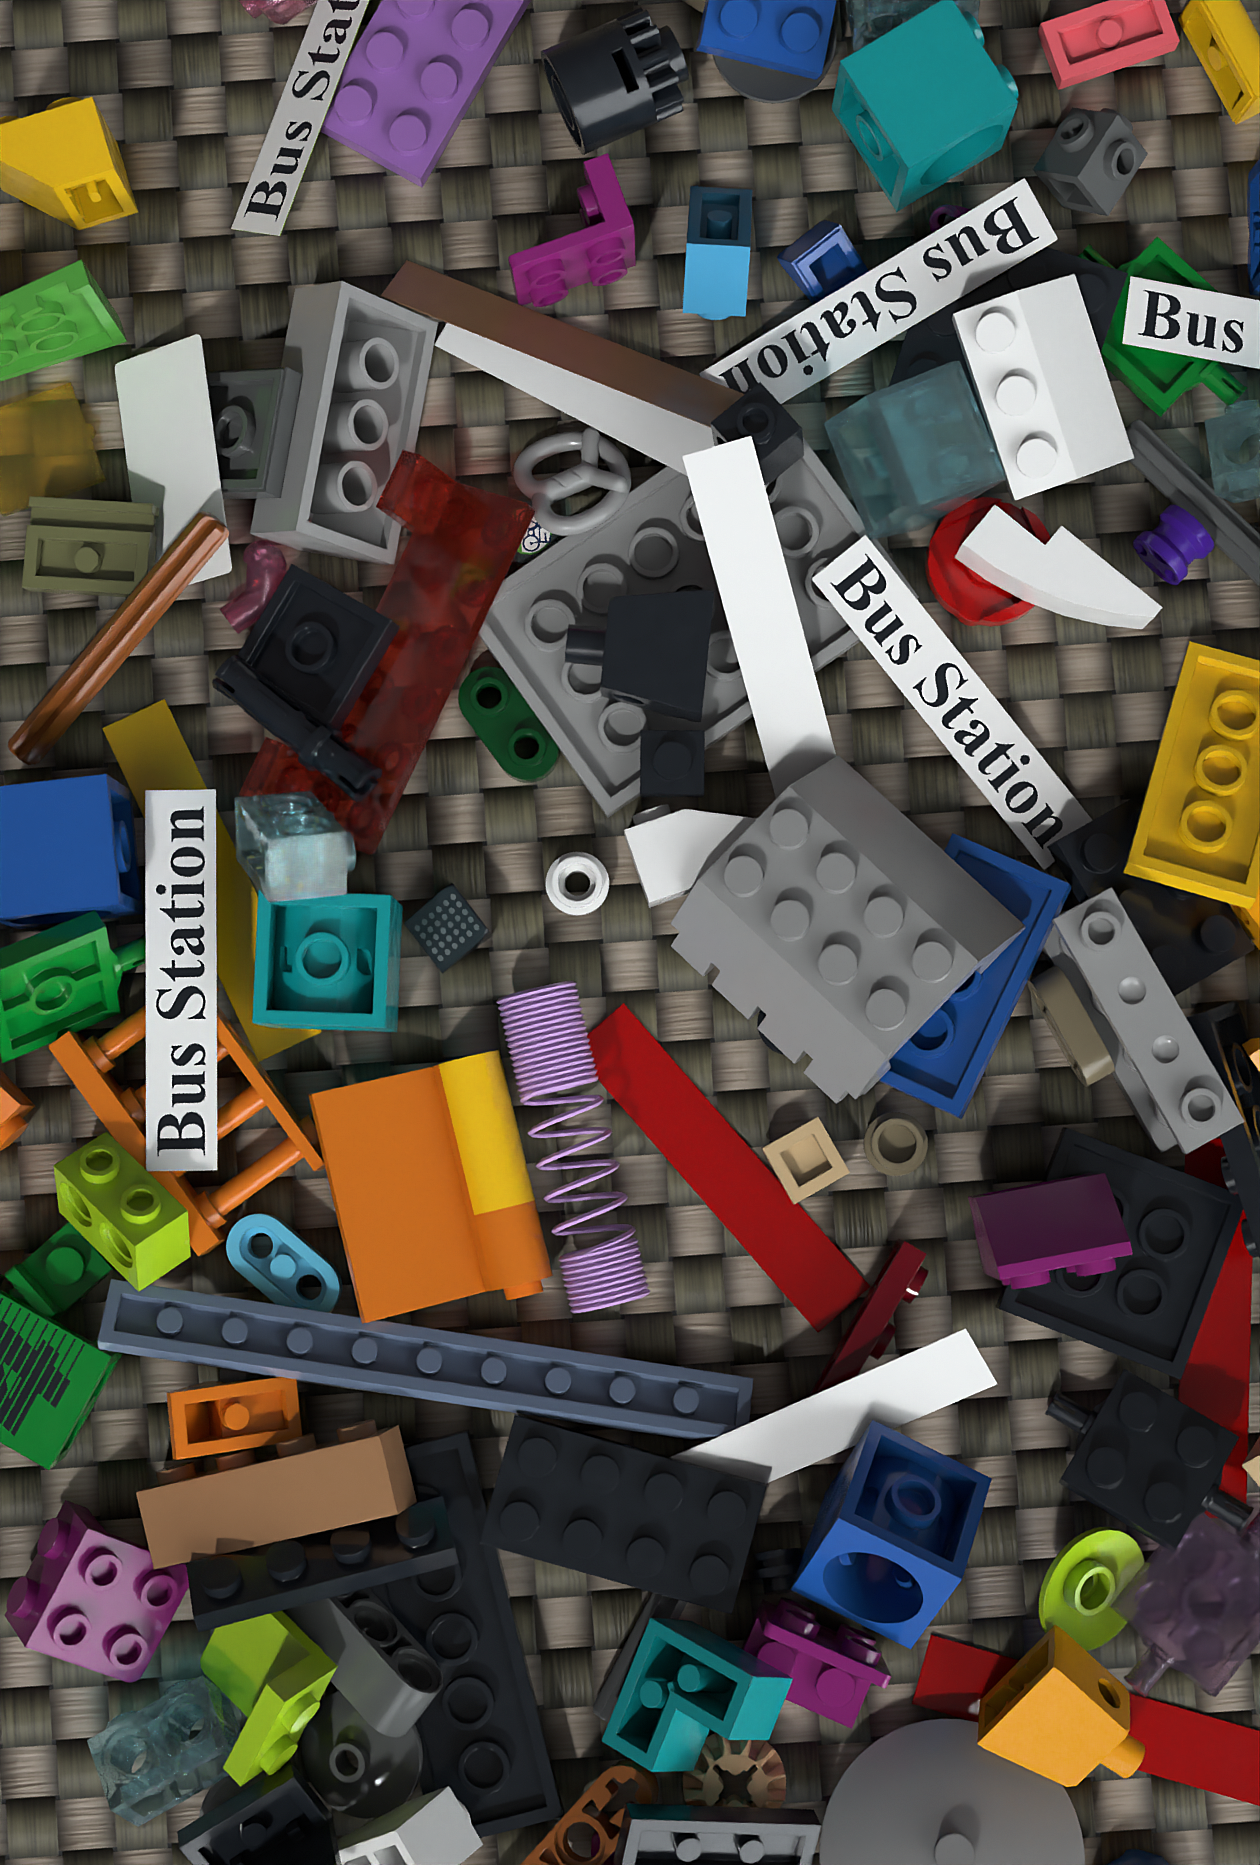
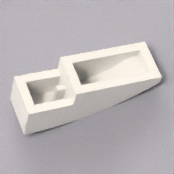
(1054, 576)

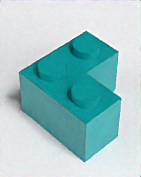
(684, 1687)

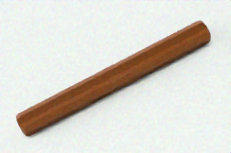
(118, 638)

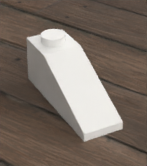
(678, 848)
(420, 1832)

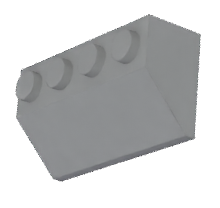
(353, 417)

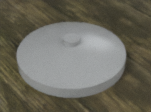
(946, 1801)

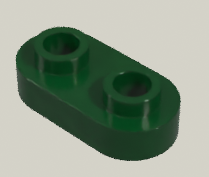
(506, 725)

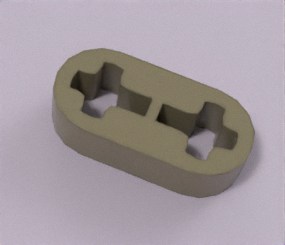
(1071, 1025)

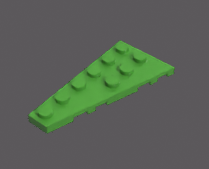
(55, 321)

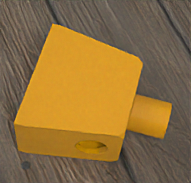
(1060, 1714)

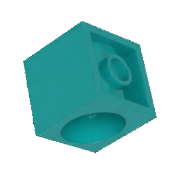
(924, 102)
(328, 963)

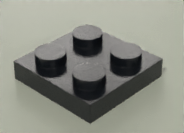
(318, 645)

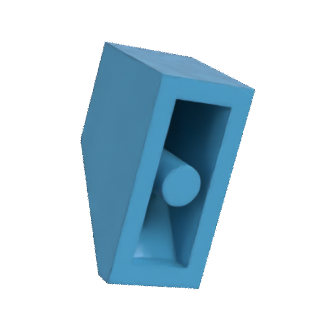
(717, 252)

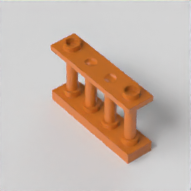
(125, 1119)

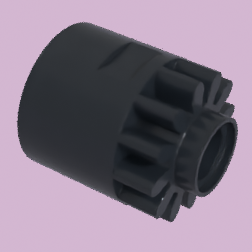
(616, 79)

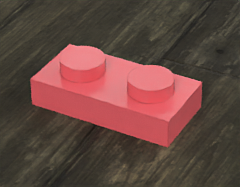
(1106, 38)

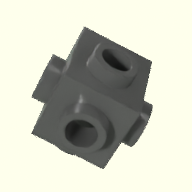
(1091, 160)

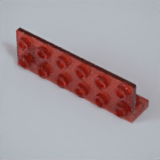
(439, 600)

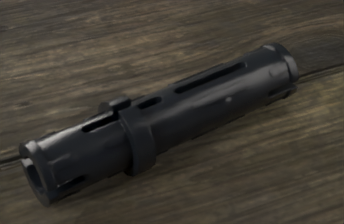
(315, 743)

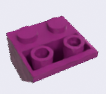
(1049, 1228)

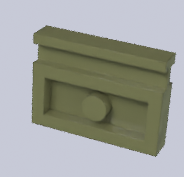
(88, 546)

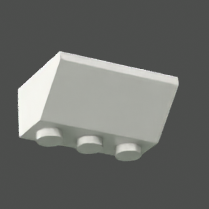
(1042, 386)

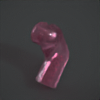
(263, 575)

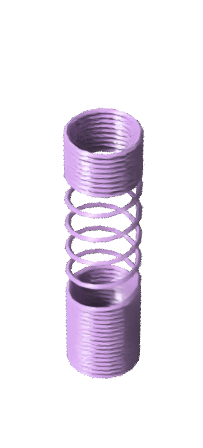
(552, 1056)

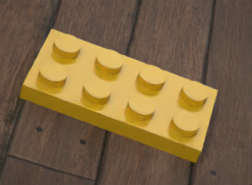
(1204, 787)

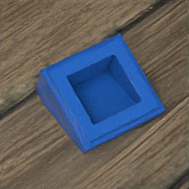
(822, 261)

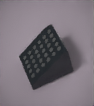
(448, 928)

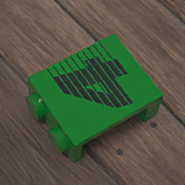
(46, 1381)

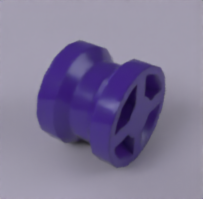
(1173, 544)

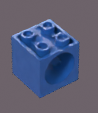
(67, 851)
(892, 1534)

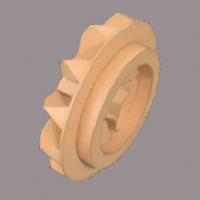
(764, 1784)

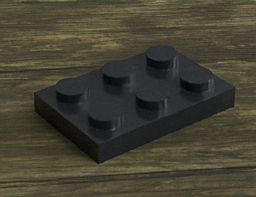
(1180, 929)

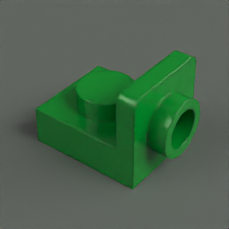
(58, 1273)

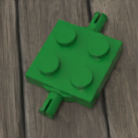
(1152, 374)
(60, 983)

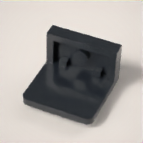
(265, 1825)

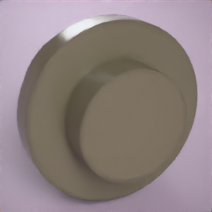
(895, 1144)

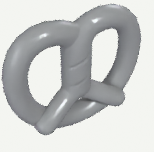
(574, 480)

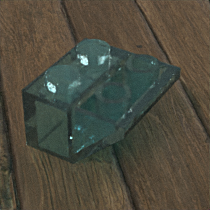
(914, 451)

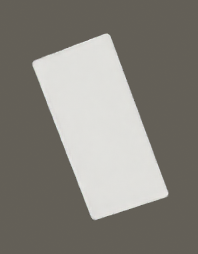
(172, 442)

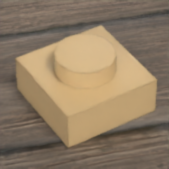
(805, 1160)

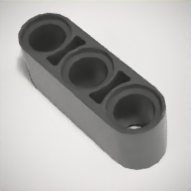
(377, 1659)

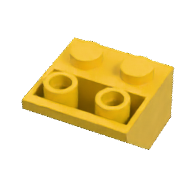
(66, 164)

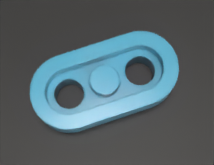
(285, 1266)

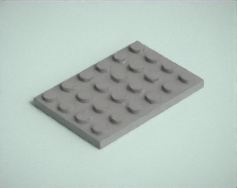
(653, 549)

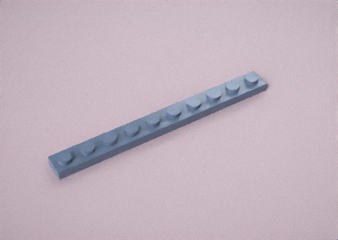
(423, 1362)

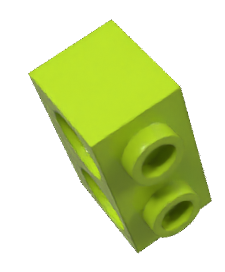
(122, 1211)

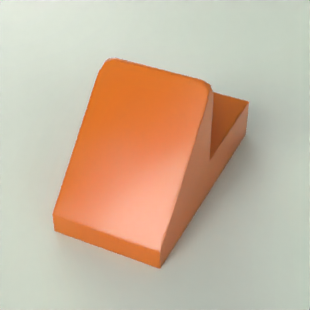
(232, 1415)

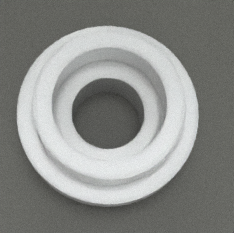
(577, 863)

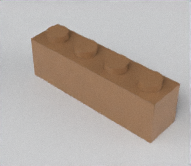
(276, 1495)

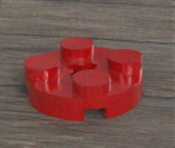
(960, 588)

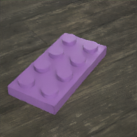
(417, 78)

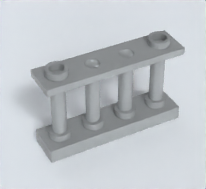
(1142, 1026)

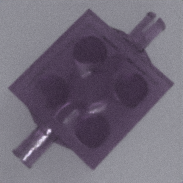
(1196, 1606)

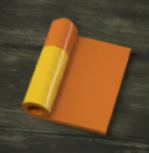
(431, 1187)

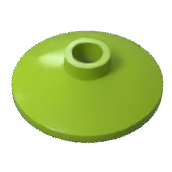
(1086, 1582)

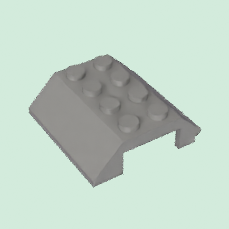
(839, 927)

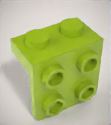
(275, 1680)

